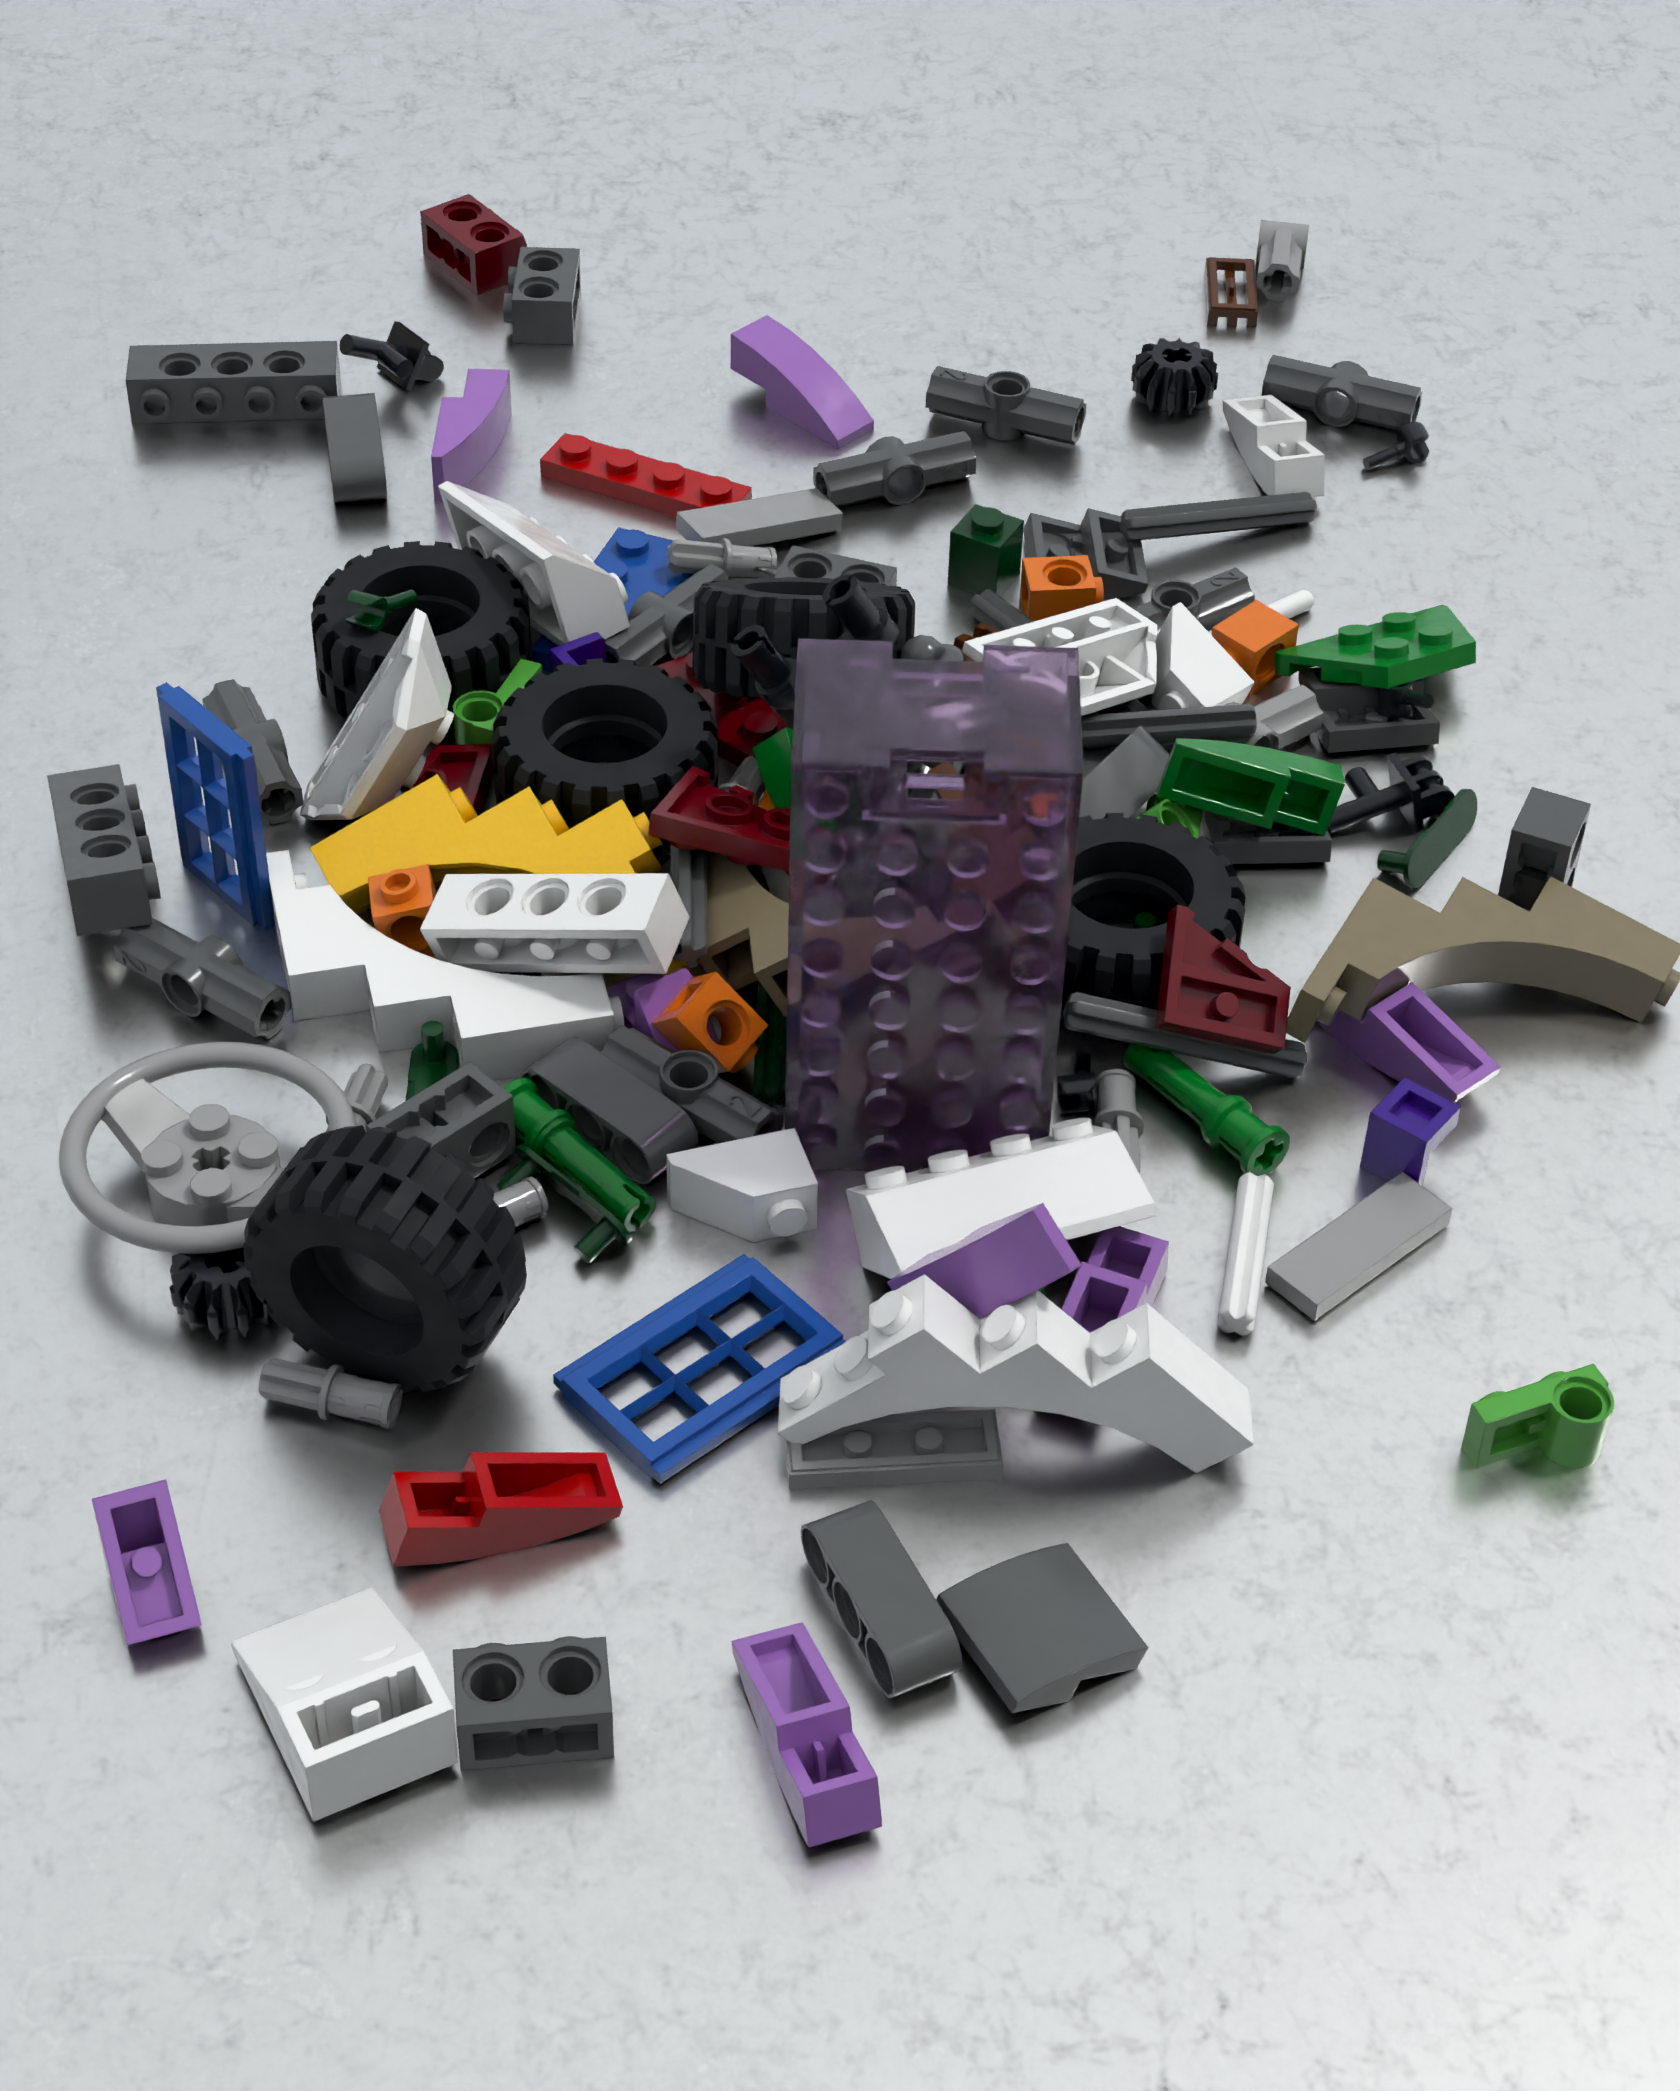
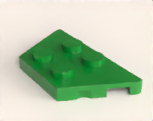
(1386, 652)

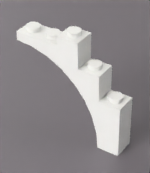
(1026, 1356)

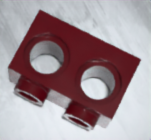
(471, 243)

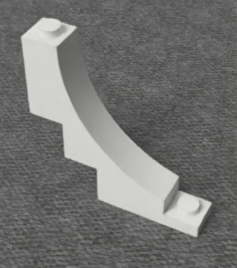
(495, 1019)

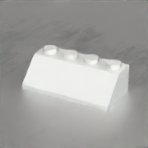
(563, 588)
(1076, 1173)

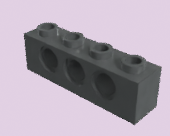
(231, 381)
(103, 849)

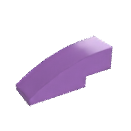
(798, 382)
(471, 427)
(1416, 1041)
(998, 1262)
(1118, 1277)
(808, 1734)

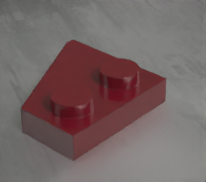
(1216, 990)

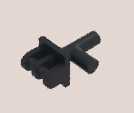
(401, 357)
(1412, 789)

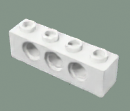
(557, 922)

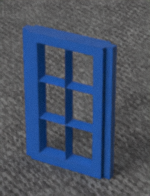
(238, 792)
(669, 1323)

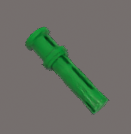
(1223, 1118)
(556, 1140)

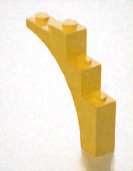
(510, 838)

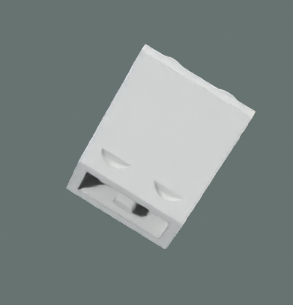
(349, 1701)

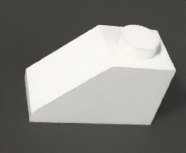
(1194, 666)
(746, 1186)

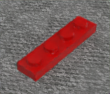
(636, 478)

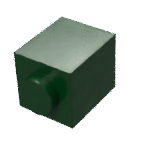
(985, 551)

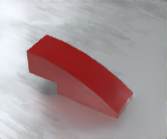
(496, 1505)

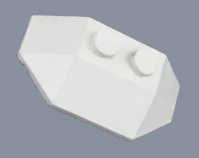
(1112, 645)
(386, 730)

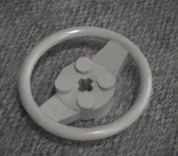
(198, 1167)

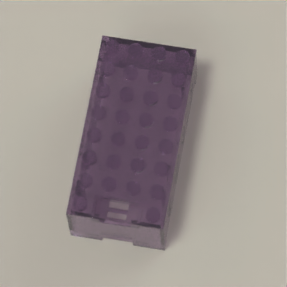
(925, 923)

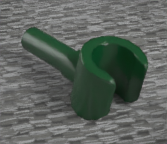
(373, 609)

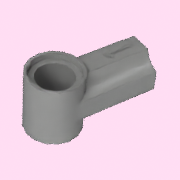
(1280, 258)
(1284, 719)

